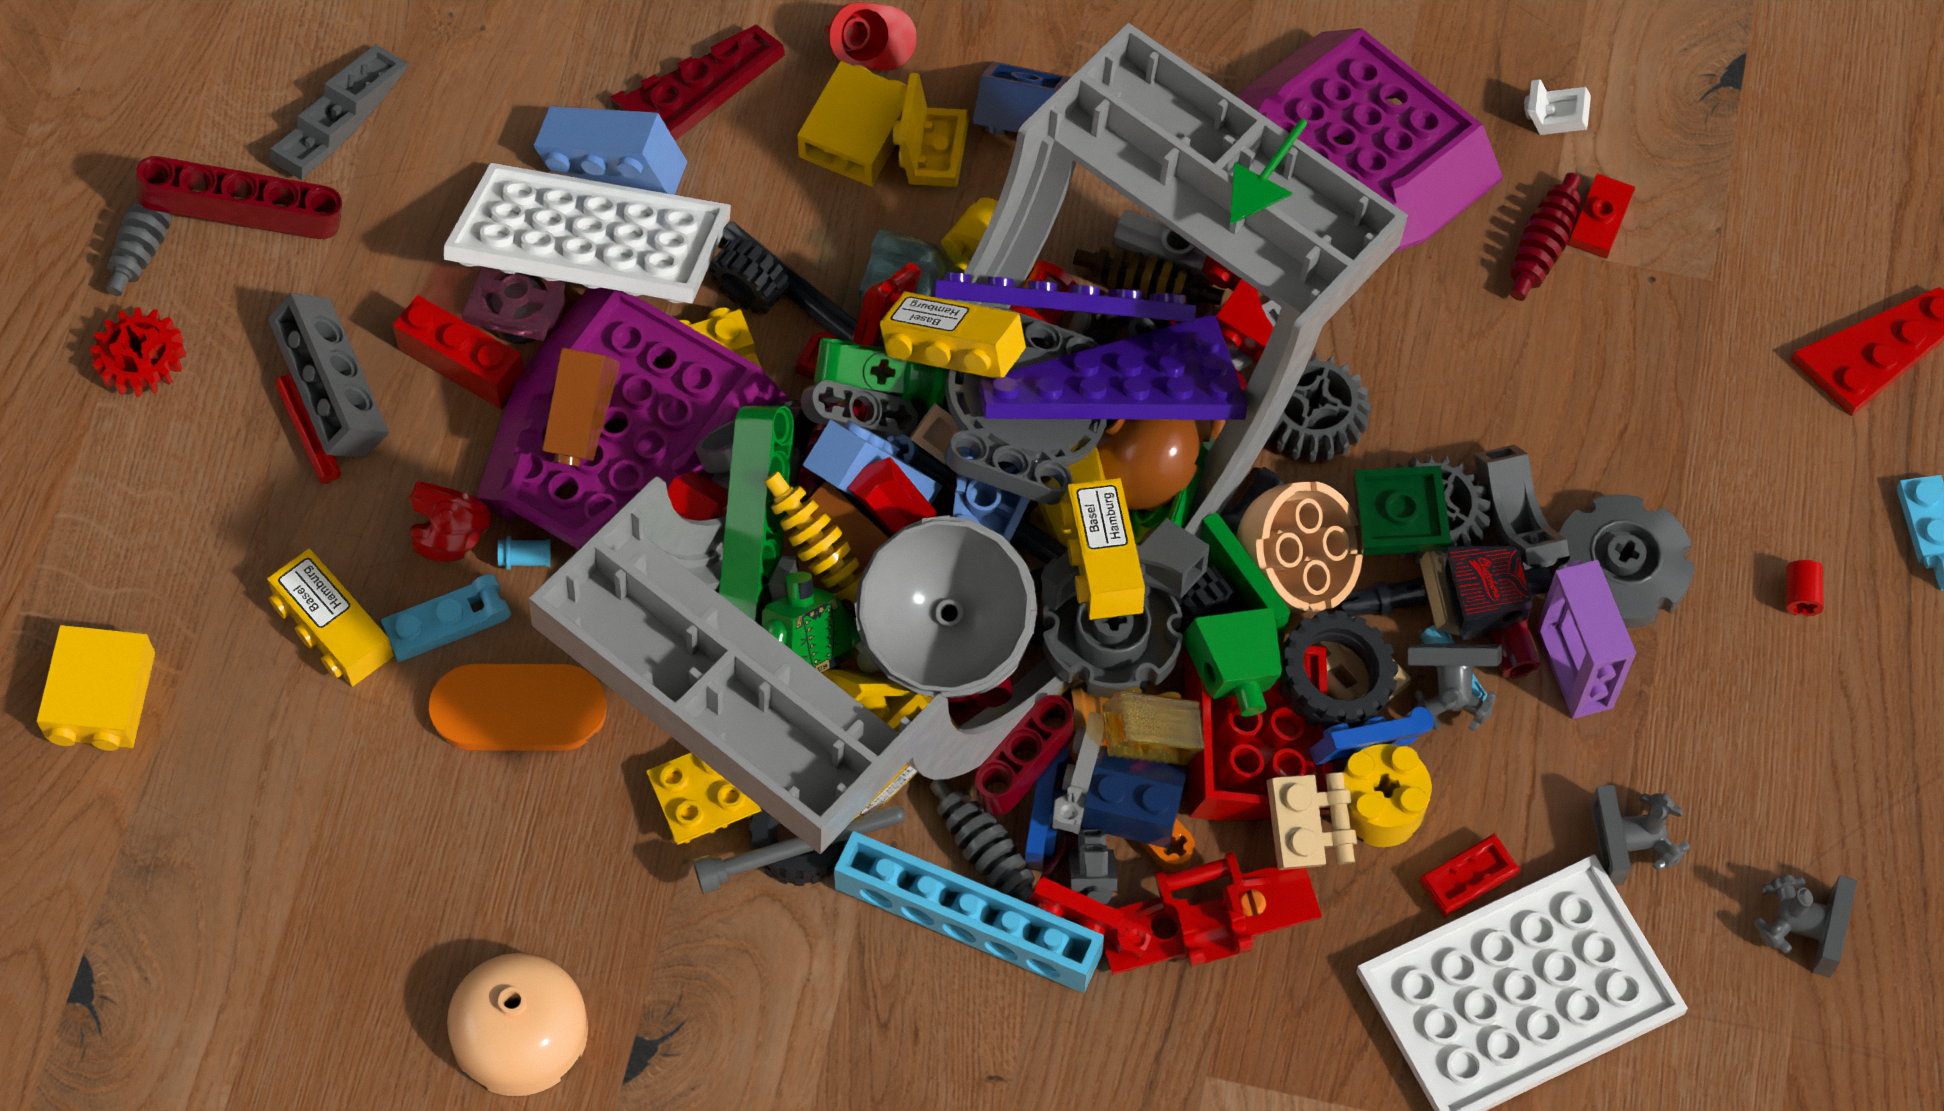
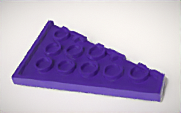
(1081, 298)
(1154, 375)

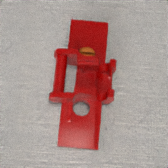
(1220, 927)

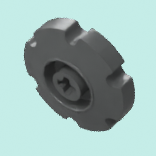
(1648, 541)
(1108, 660)

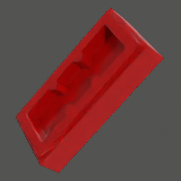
(1601, 215)
(1469, 875)

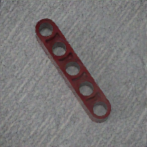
(221, 184)

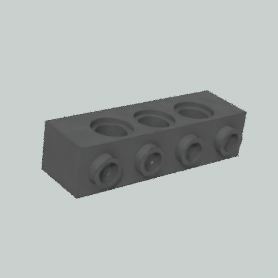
(328, 376)

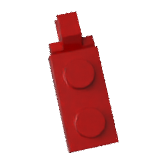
(1059, 900)

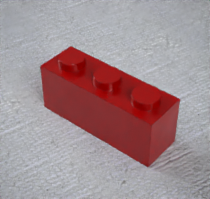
(458, 351)

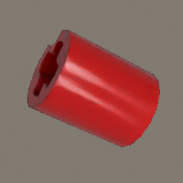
(1804, 587)

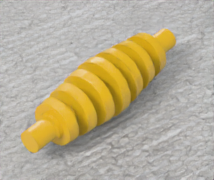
(819, 542)

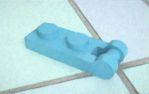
(445, 618)

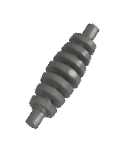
(136, 243)
(983, 841)

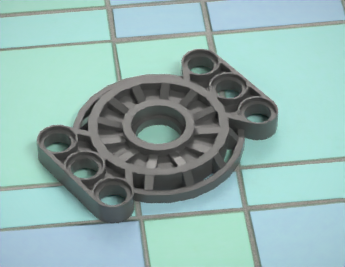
(1032, 445)

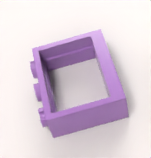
(1585, 638)

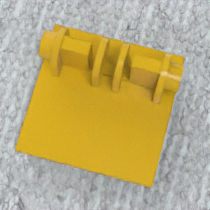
(697, 798)

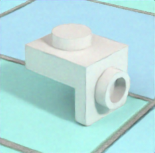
(1558, 109)

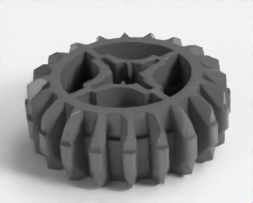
(1332, 424)
(1465, 529)

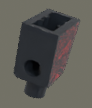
(1490, 587)

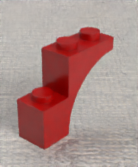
(1242, 316)

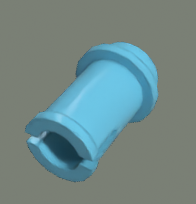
(524, 553)

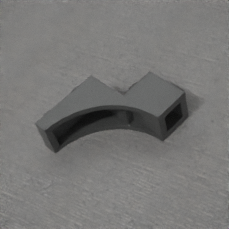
(1167, 558)

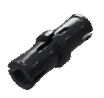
(1384, 598)

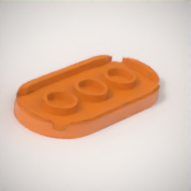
(517, 707)

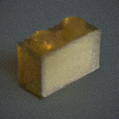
(1152, 726)

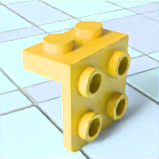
(929, 138)

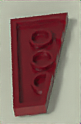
(704, 82)

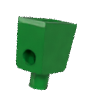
(1236, 656)

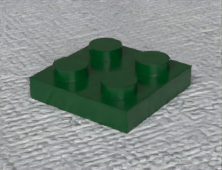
(1401, 510)

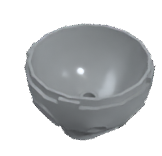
(940, 566)

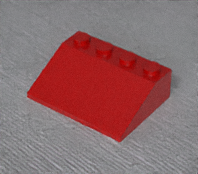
(1244, 752)

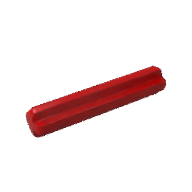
(324, 465)

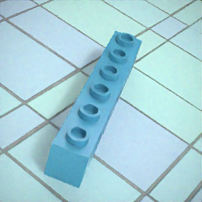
(968, 912)

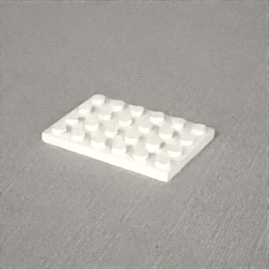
(588, 233)
(1521, 990)

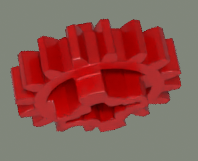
(120, 364)

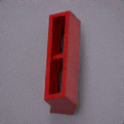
(890, 496)

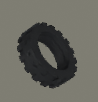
(1364, 642)

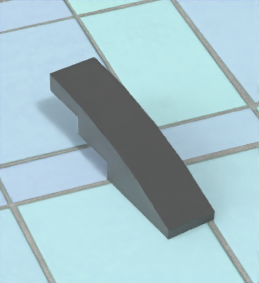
(338, 114)

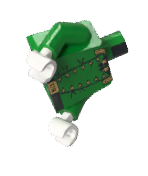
(815, 625)

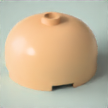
(1303, 544)
(523, 1046)

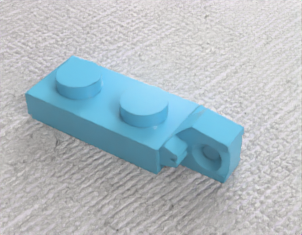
(1924, 513)

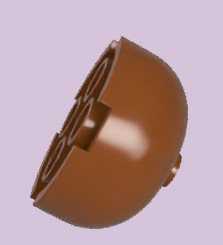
(1152, 457)

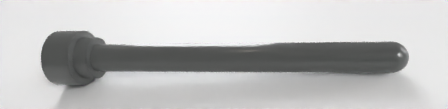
(714, 871)

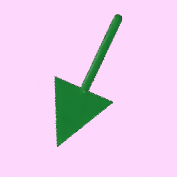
(1254, 191)

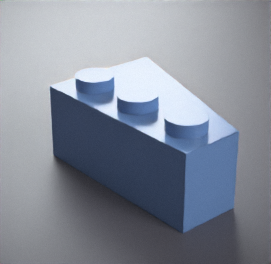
(611, 148)
(846, 450)

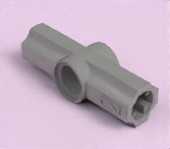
(1153, 237)

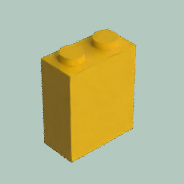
(852, 124)
(96, 687)

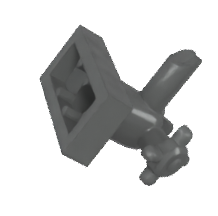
(1455, 677)
(1623, 834)
(1810, 919)

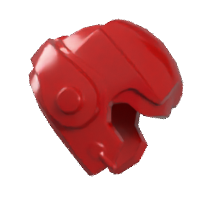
(453, 522)

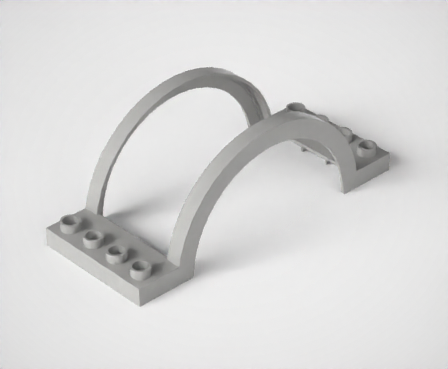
(642, 590)

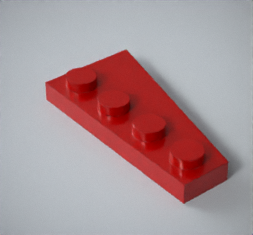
(1875, 352)

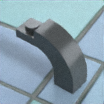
(1515, 509)

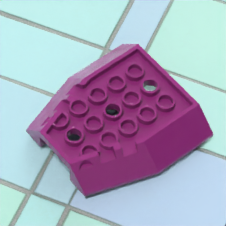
(1416, 155)
(663, 410)

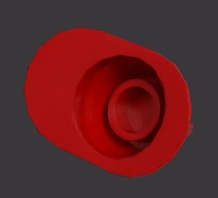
(872, 36)

